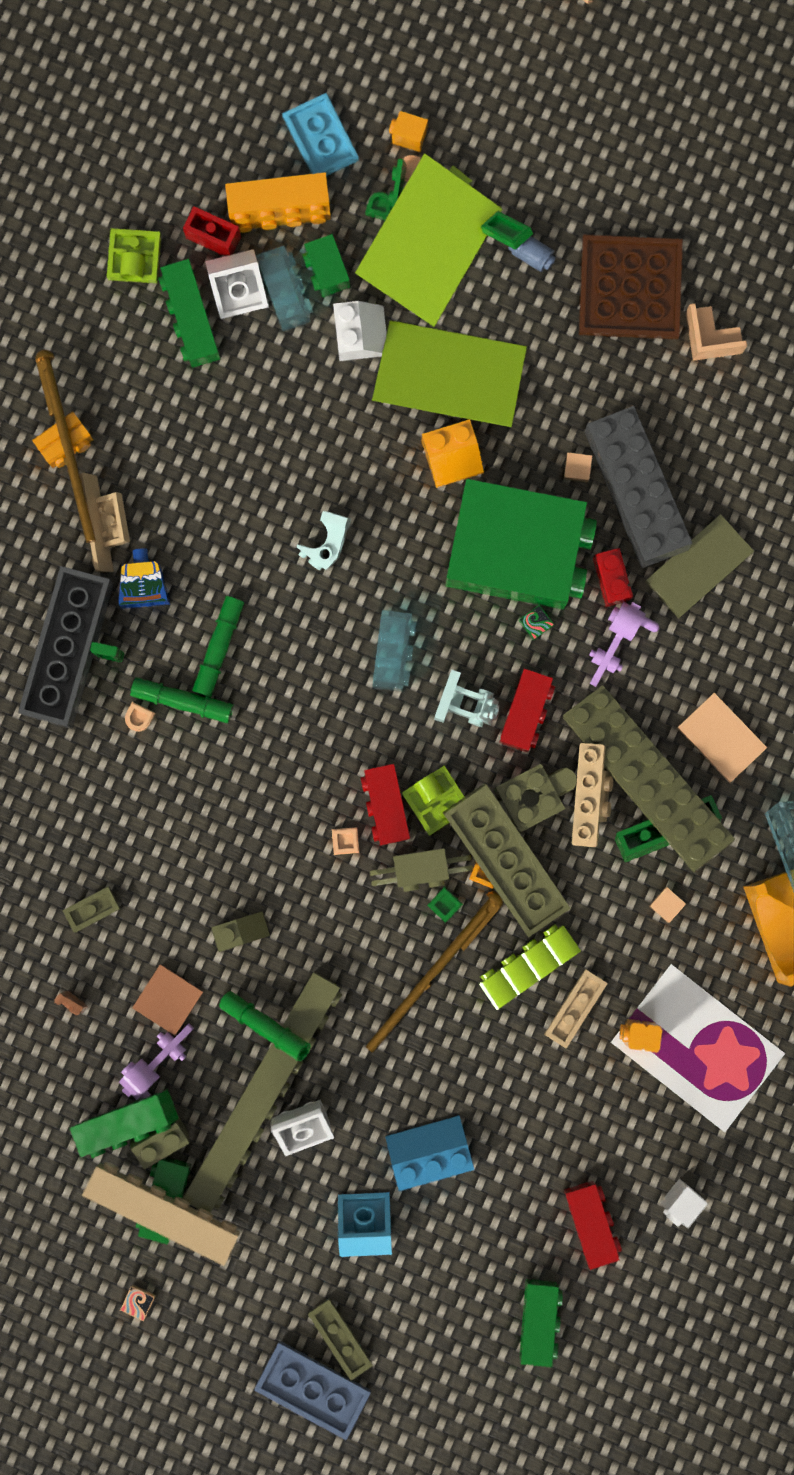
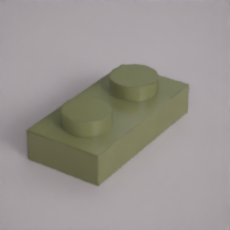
(91, 909)

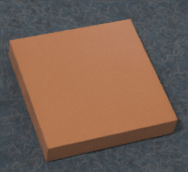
(167, 999)

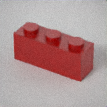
(527, 710)
(385, 805)
(593, 1224)

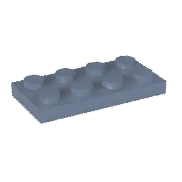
(312, 1390)

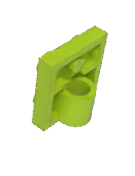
(134, 255)
(432, 797)

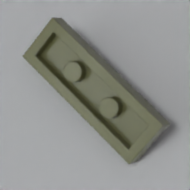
(340, 1339)

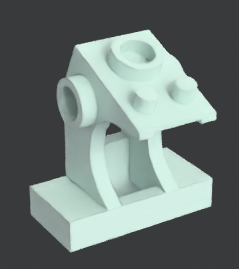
(337, 529)
(486, 708)

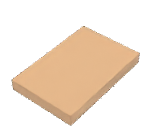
(721, 737)

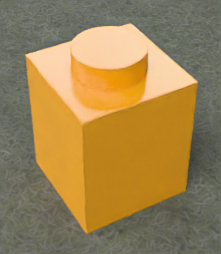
(408, 131)

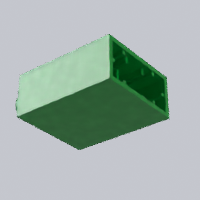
(519, 545)

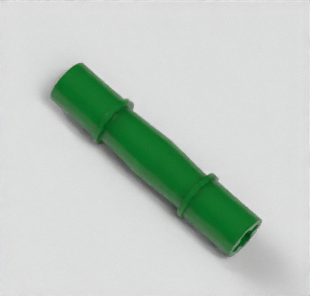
(218, 646)
(181, 700)
(265, 1026)

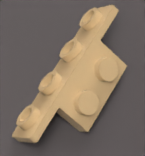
(107, 520)
(591, 795)

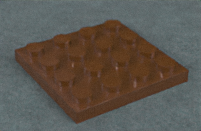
(630, 287)

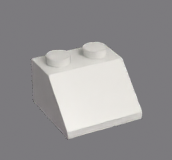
(236, 284)
(359, 330)
(302, 1127)

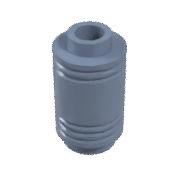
(535, 254)

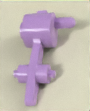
(625, 624)
(141, 1076)

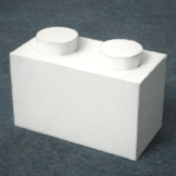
(682, 1204)

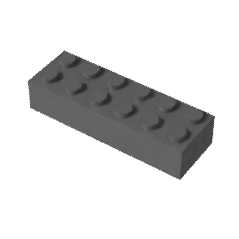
(638, 487)
(64, 647)

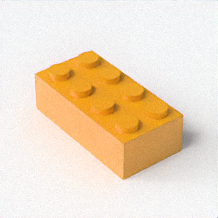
(278, 202)

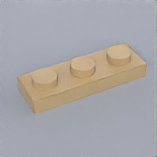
(575, 1008)

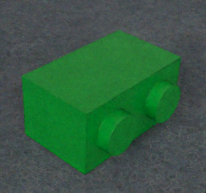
(326, 266)

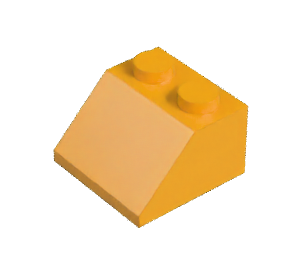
(452, 453)

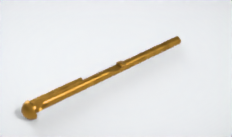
(43, 360)
(461, 941)

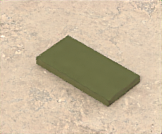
(697, 571)

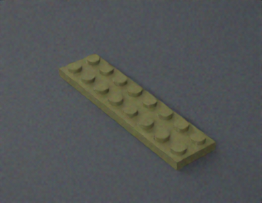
(650, 779)

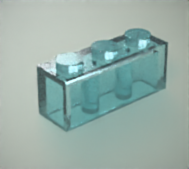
(284, 288)
(393, 651)

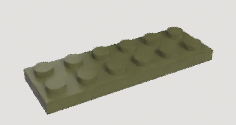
(506, 860)

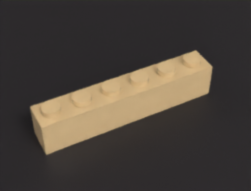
(162, 1213)

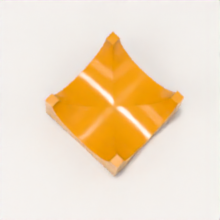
(774, 914)

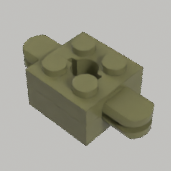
(535, 795)
(421, 868)

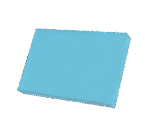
(320, 136)

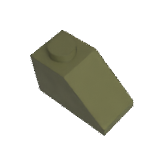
(240, 931)

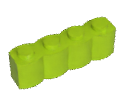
(529, 967)

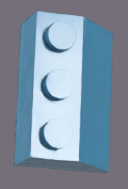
(429, 1153)

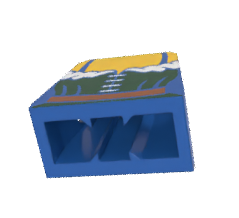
(142, 583)

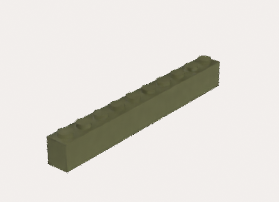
(259, 1097)

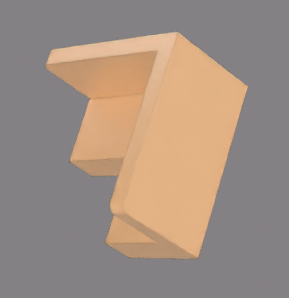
(707, 341)

